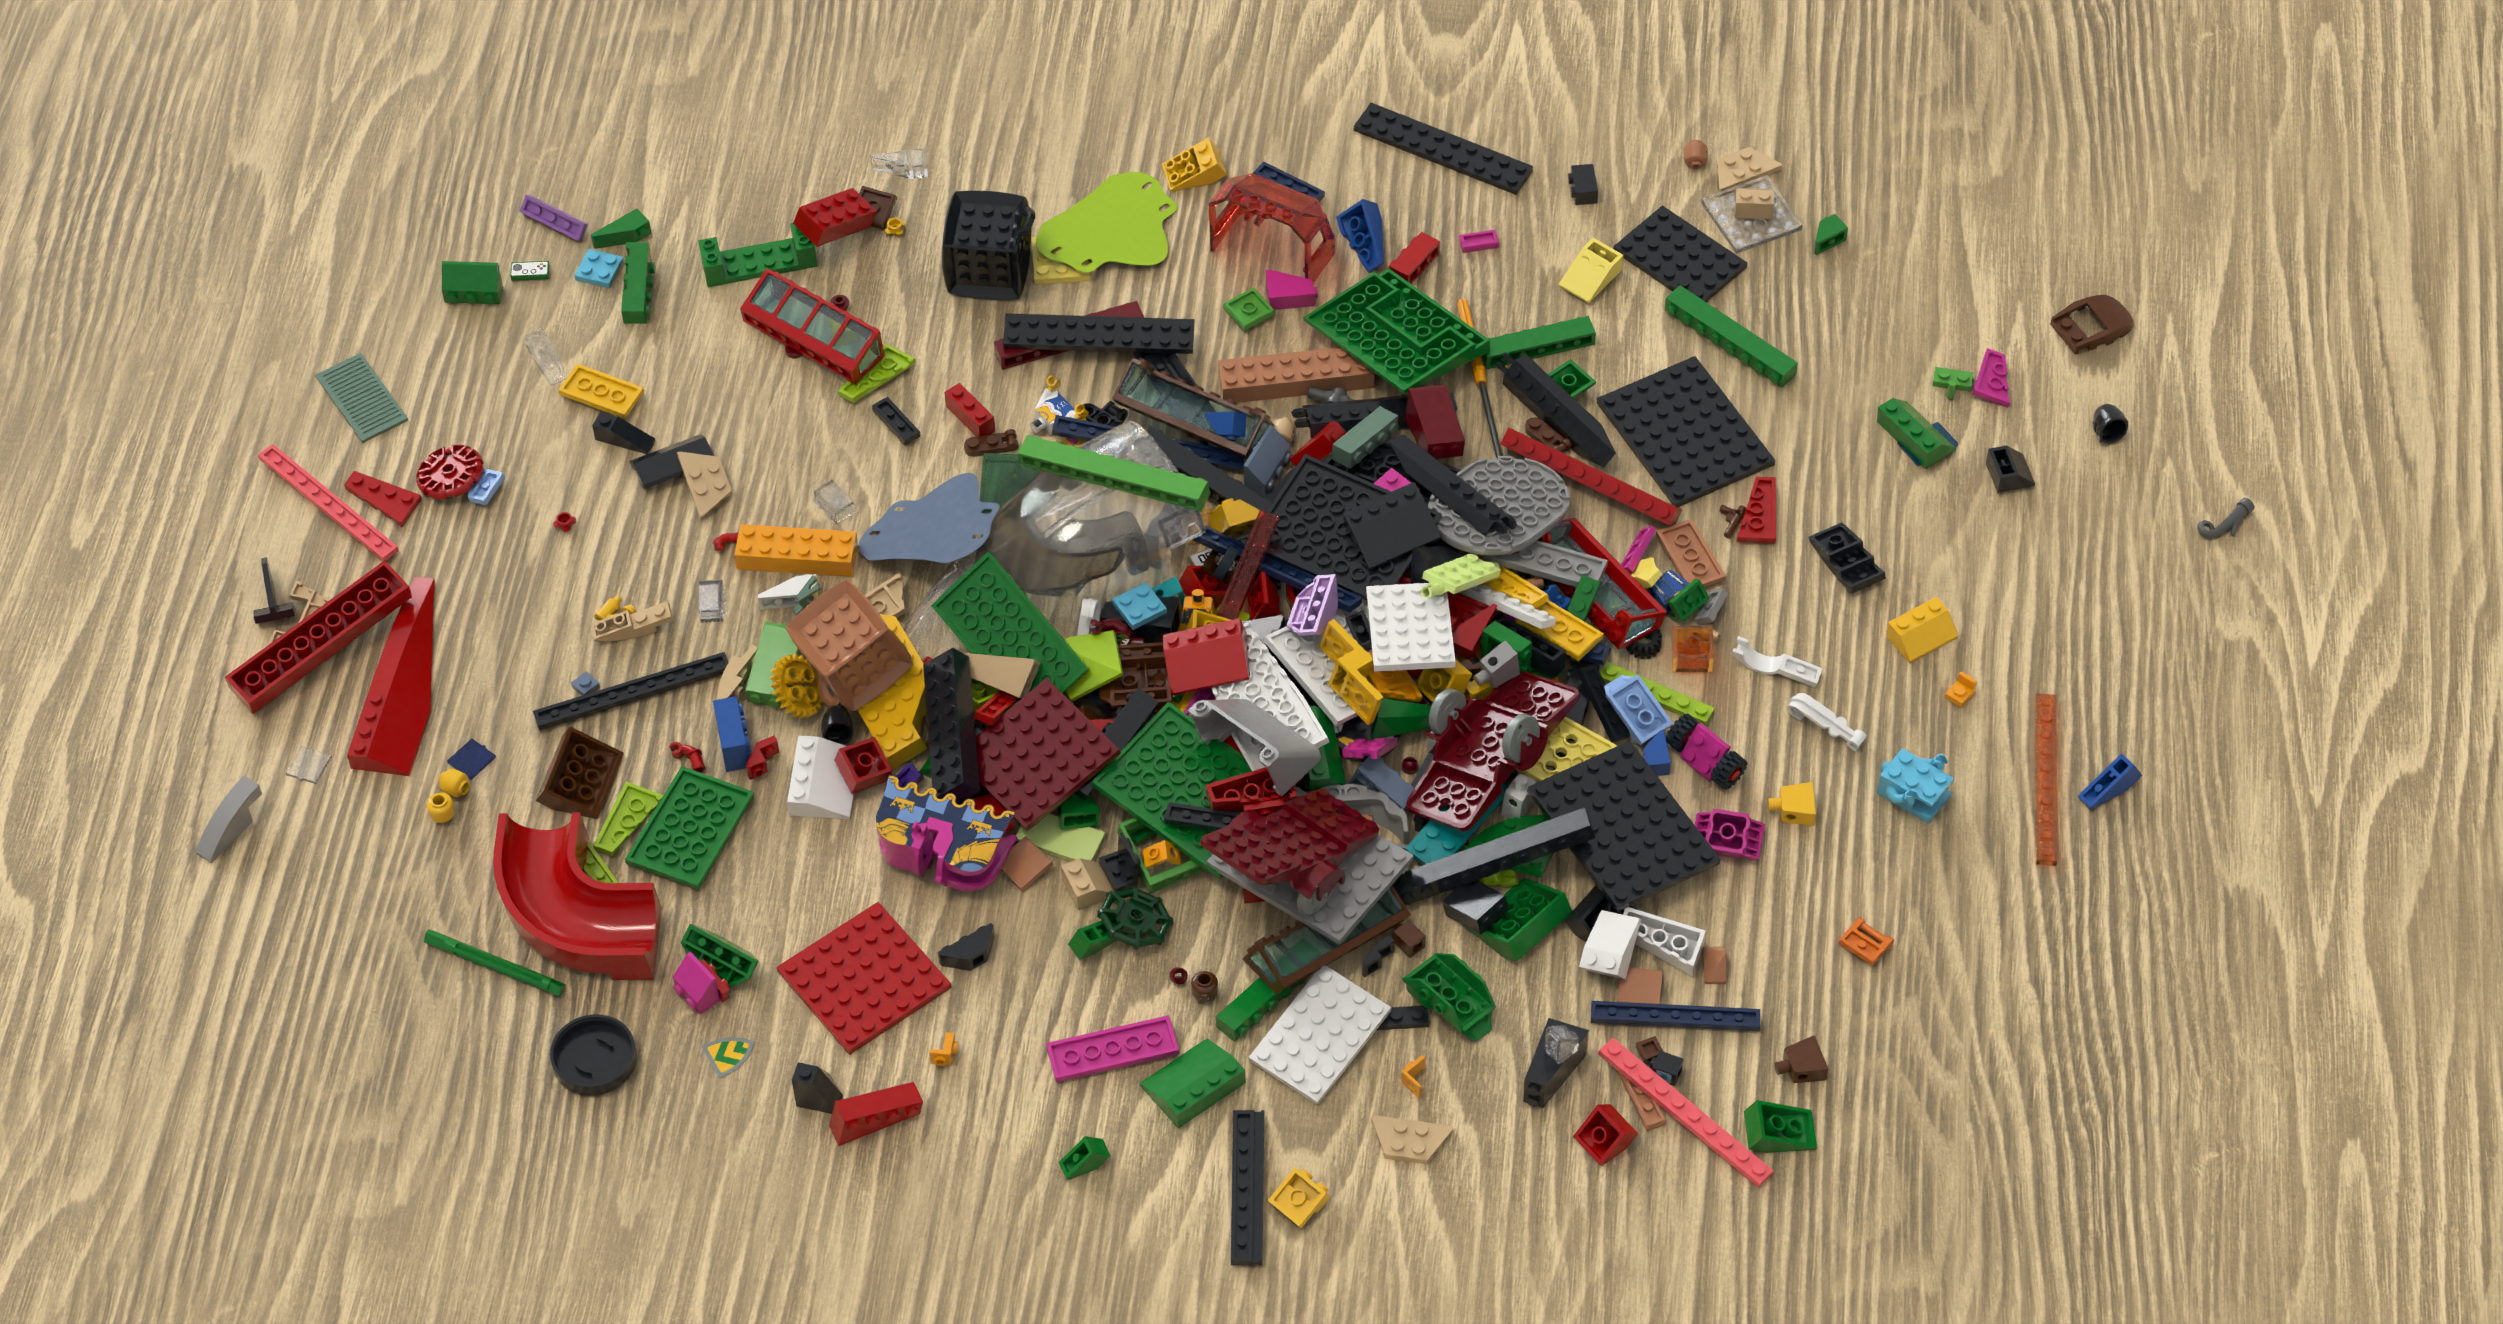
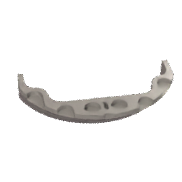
(1370, 802)

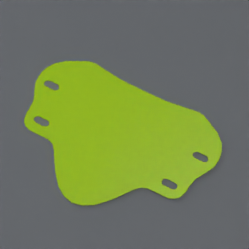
(1111, 224)

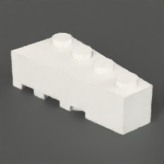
(1669, 940)

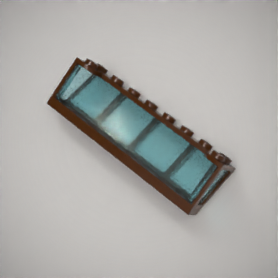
(1185, 407)
(1303, 951)

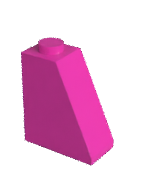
(1289, 291)

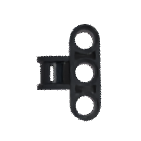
(1108, 415)

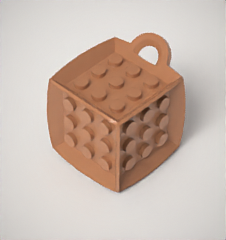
(848, 646)

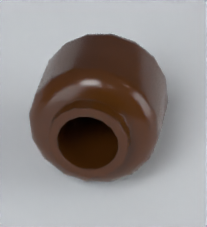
(1204, 986)

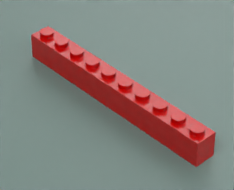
(1591, 477)

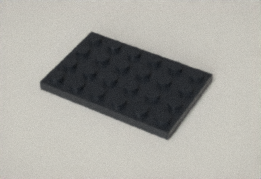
(1680, 255)

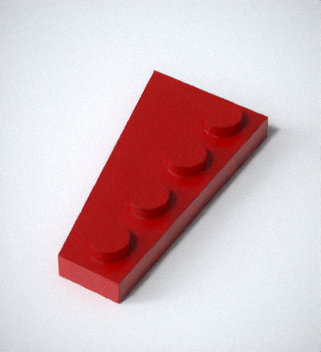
(1760, 513)

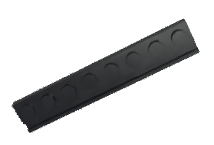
(1247, 1187)

